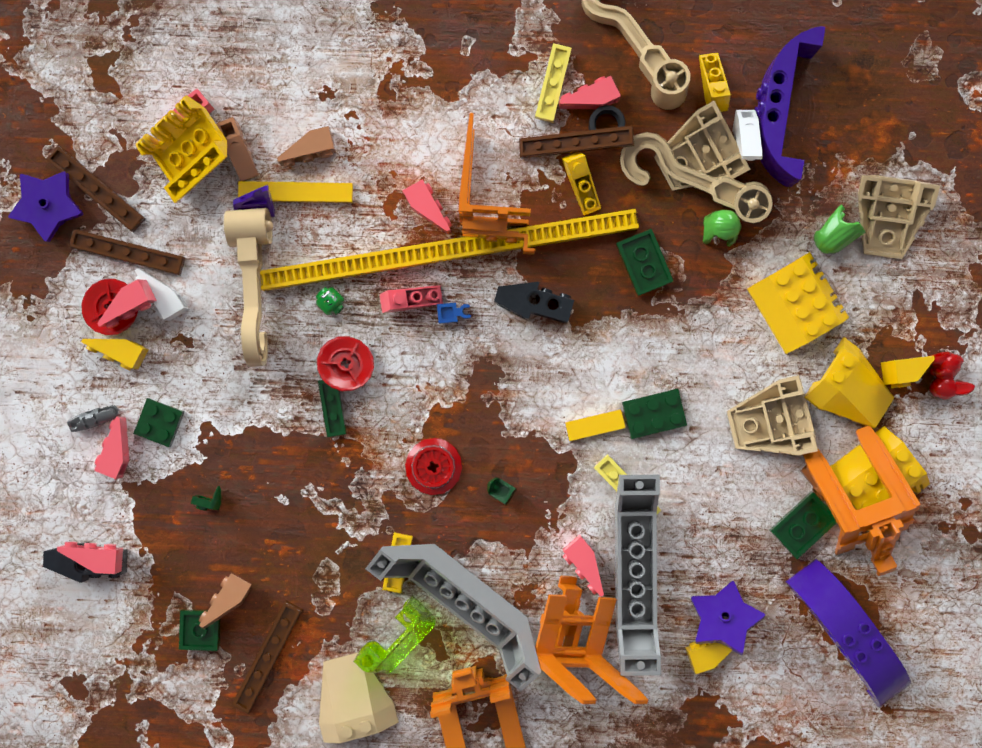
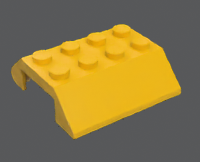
(186, 148)
(797, 303)
(861, 479)

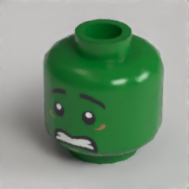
(329, 301)

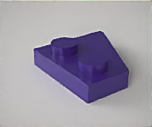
(255, 199)

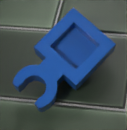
(449, 312)

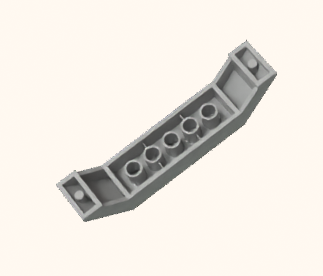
(637, 574)
(468, 600)

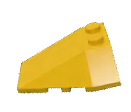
(851, 388)

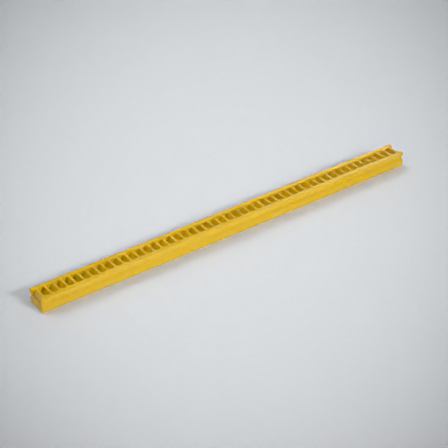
(445, 251)

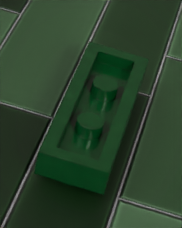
(332, 410)

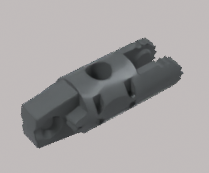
(92, 418)

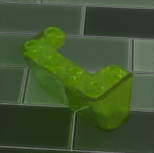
(376, 659)

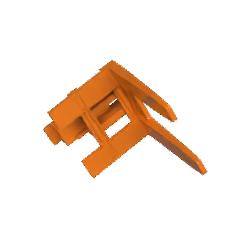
(487, 227)
(891, 514)
(565, 619)
(470, 685)

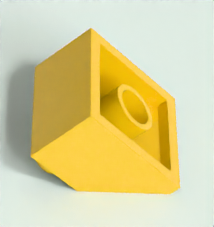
(902, 372)

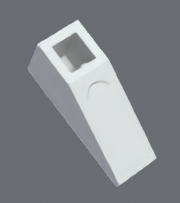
(747, 134)
(168, 302)

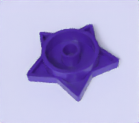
(58, 207)
(729, 631)

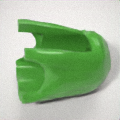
(722, 224)
(836, 233)

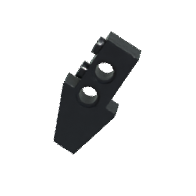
(516, 300)
(67, 567)

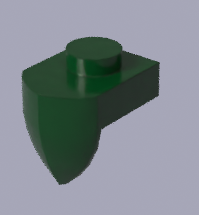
(500, 490)
(204, 503)

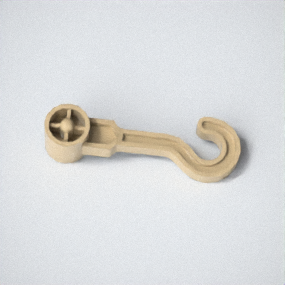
(667, 76)
(750, 200)
(248, 232)

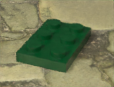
(644, 262)
(654, 413)
(803, 525)

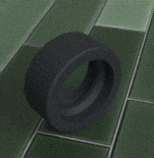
(606, 110)

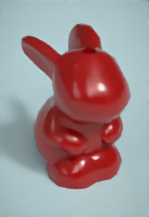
(945, 369)

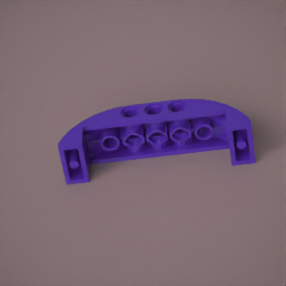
(774, 105)
(851, 631)

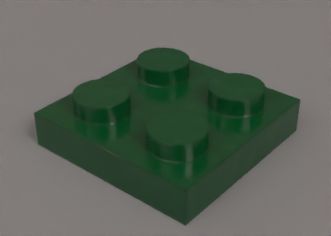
(158, 422)
(193, 636)

